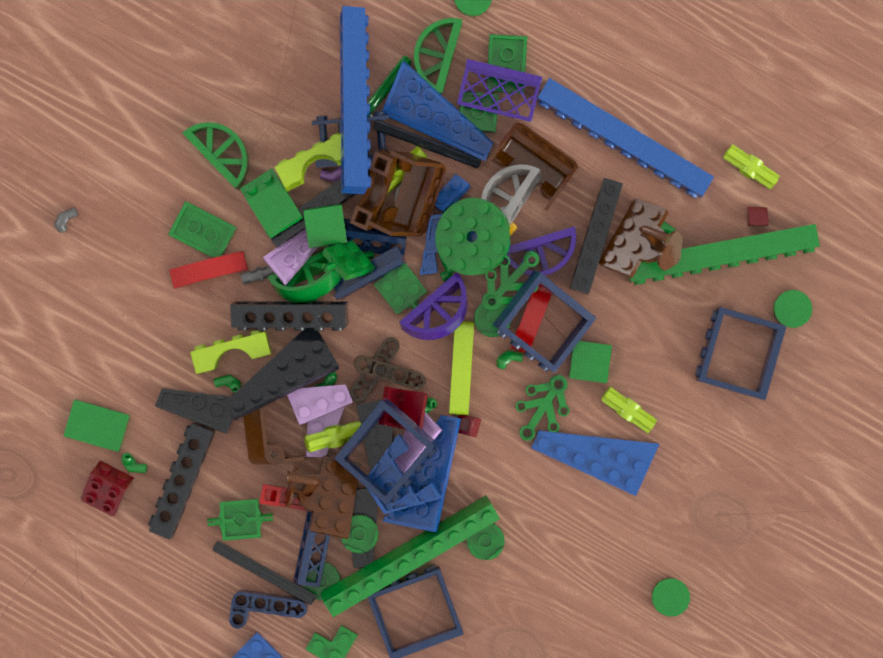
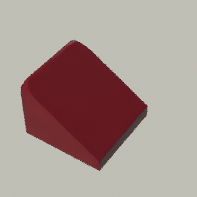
(757, 216)
(469, 425)

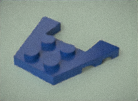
(429, 263)
(387, 474)

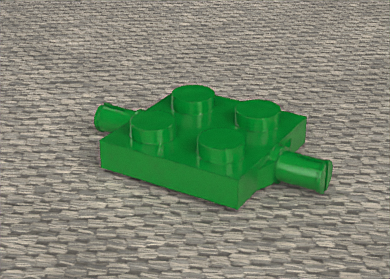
(348, 260)
(401, 289)
(240, 519)

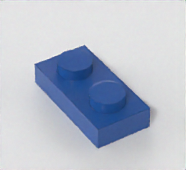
(451, 193)

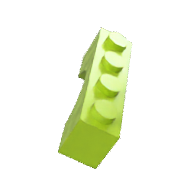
(293, 170)
(207, 358)

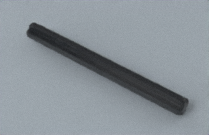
(426, 143)
(264, 572)

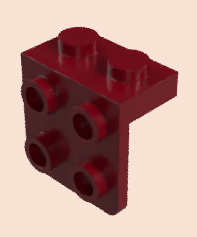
(409, 402)
(106, 488)

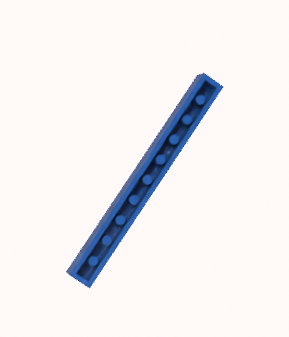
(354, 100)
(624, 138)

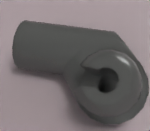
(63, 217)

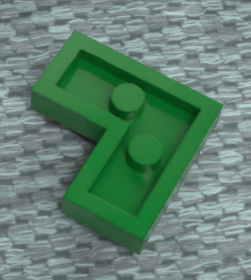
(336, 648)

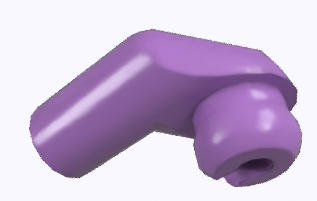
(332, 176)

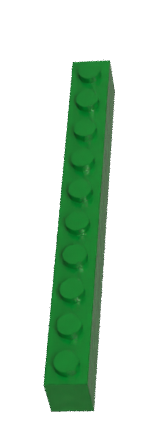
(733, 252)
(409, 556)

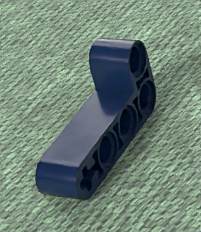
(269, 608)

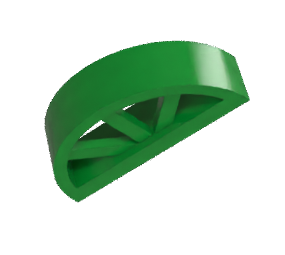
(449, 49)
(213, 158)
(314, 289)

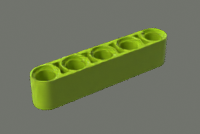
(461, 368)

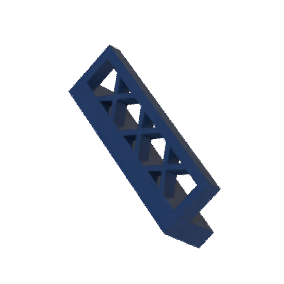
(371, 235)
(383, 265)
(304, 555)

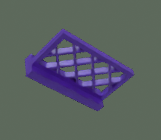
(505, 74)

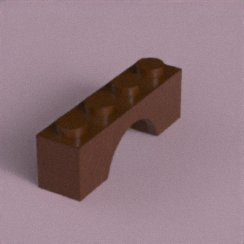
(381, 172)

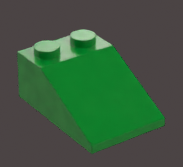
(271, 203)

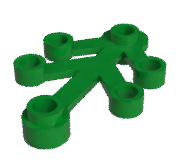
(507, 283)
(544, 404)

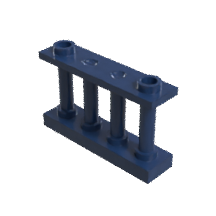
(323, 120)

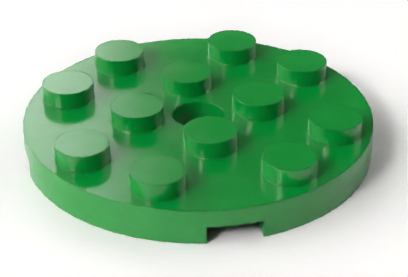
(491, 241)

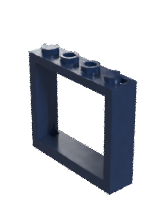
(518, 301)
(770, 361)
(387, 406)
(424, 642)

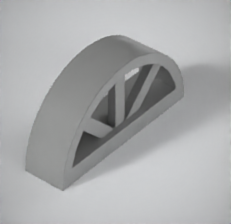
(521, 192)

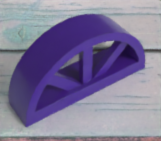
(545, 241)
(432, 303)

